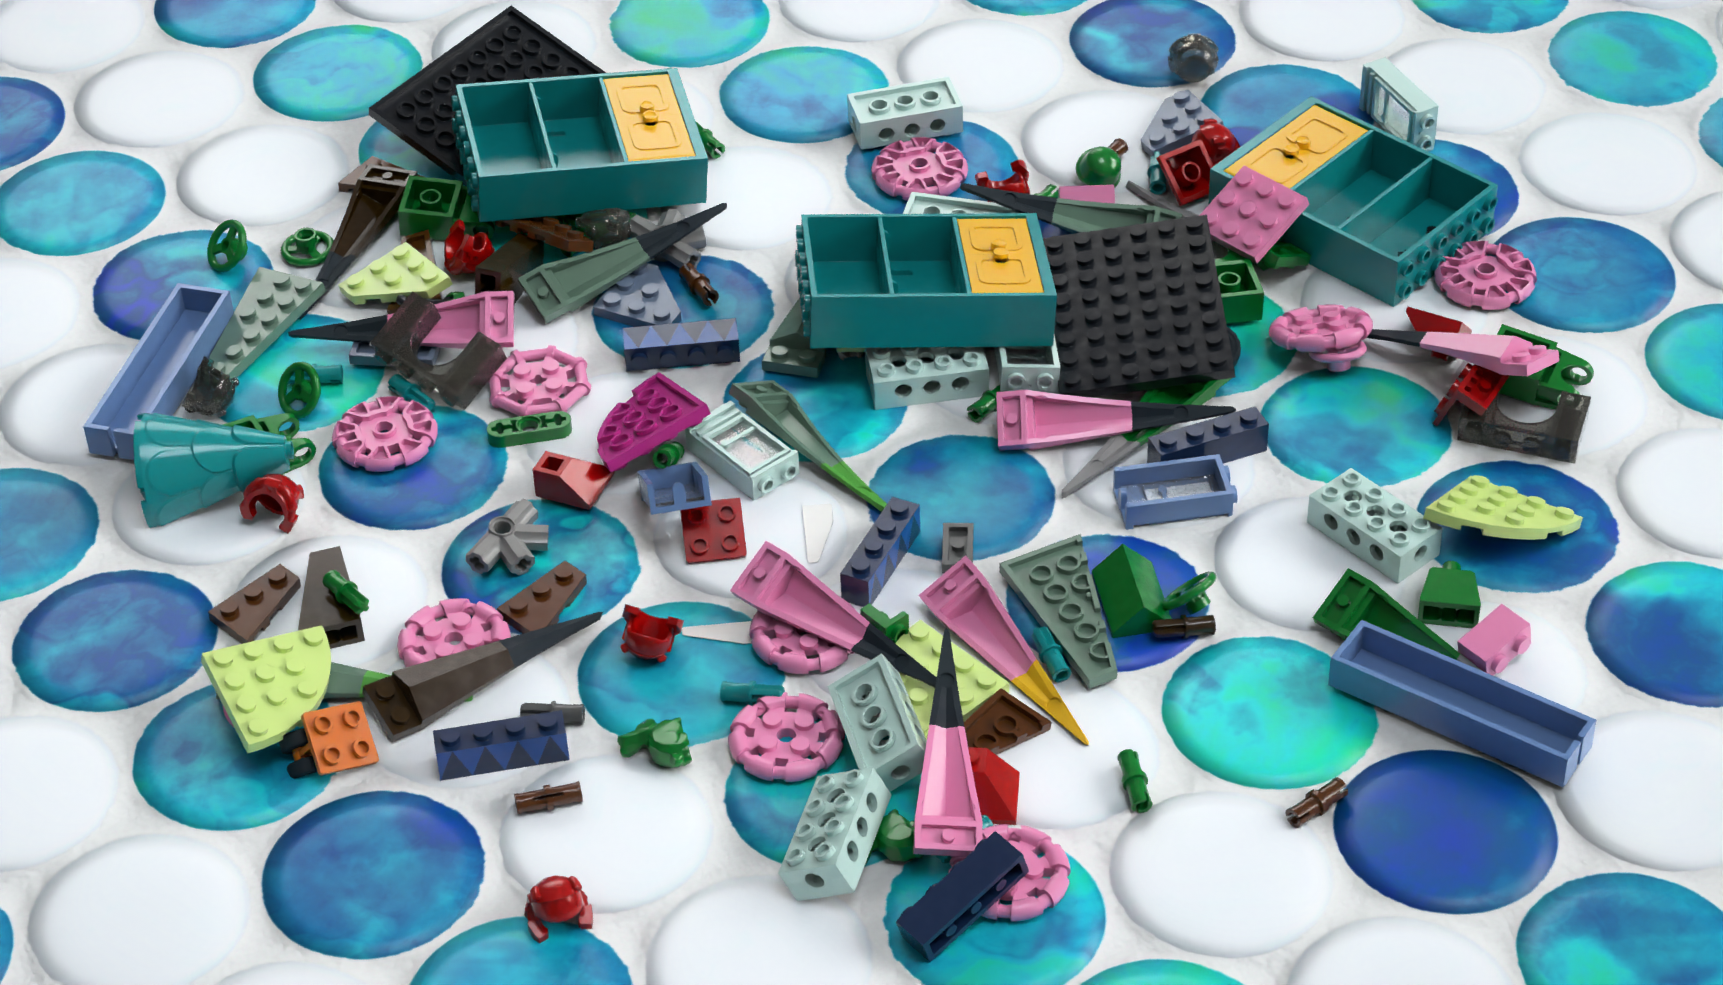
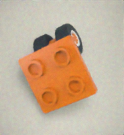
(330, 741)

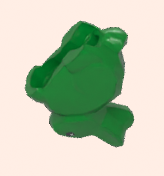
(664, 740)
(895, 838)

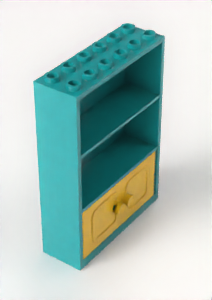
(578, 144)
(1366, 198)
(924, 280)

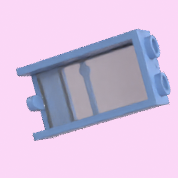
(674, 488)
(1173, 490)

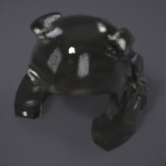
(1193, 57)
(605, 226)
(211, 391)

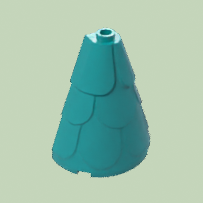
(199, 463)

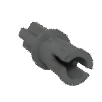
(571, 713)

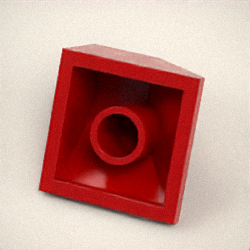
(1187, 171)
(1431, 322)
(995, 786)

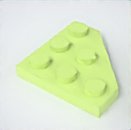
(396, 274)

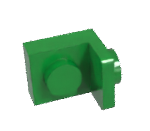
(892, 628)

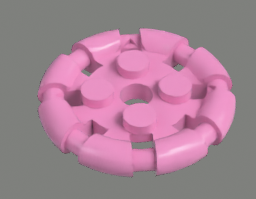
(900, 163)
(1482, 279)
(1320, 328)
(361, 433)
(483, 628)
(789, 648)
(780, 758)
(1023, 893)

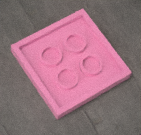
(1252, 213)

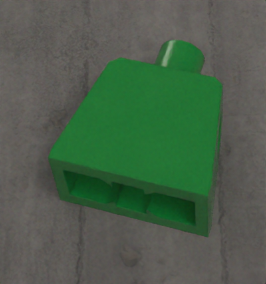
(1450, 597)

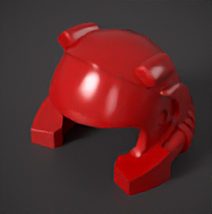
(1217, 140)
(1015, 183)
(465, 252)
(277, 495)
(648, 635)
(556, 900)

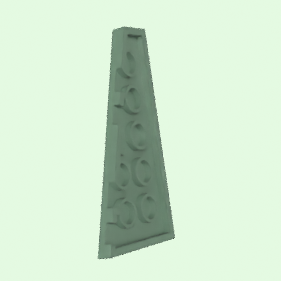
(263, 314)
(1063, 598)

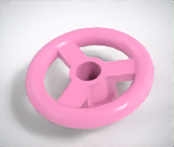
(1340, 359)

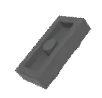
(957, 543)

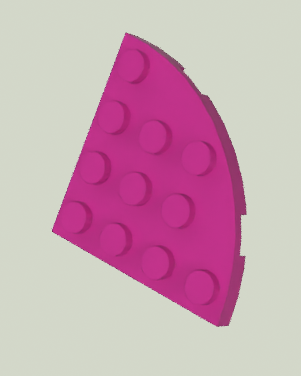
(647, 419)

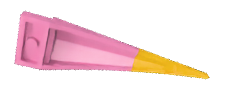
(976, 615)

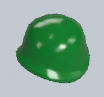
(1099, 167)

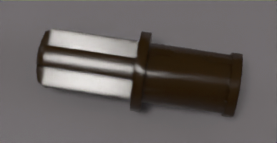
(1184, 627)

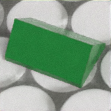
(1129, 592)

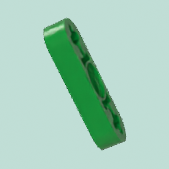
(557, 425)

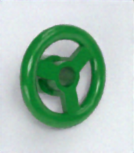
(306, 242)
(232, 247)
(304, 390)
(1191, 593)

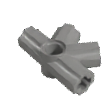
(681, 252)
(511, 540)

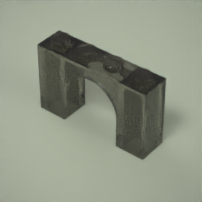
(454, 381)
(1551, 439)

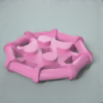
(548, 372)

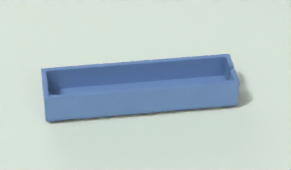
(159, 367)
(1462, 703)

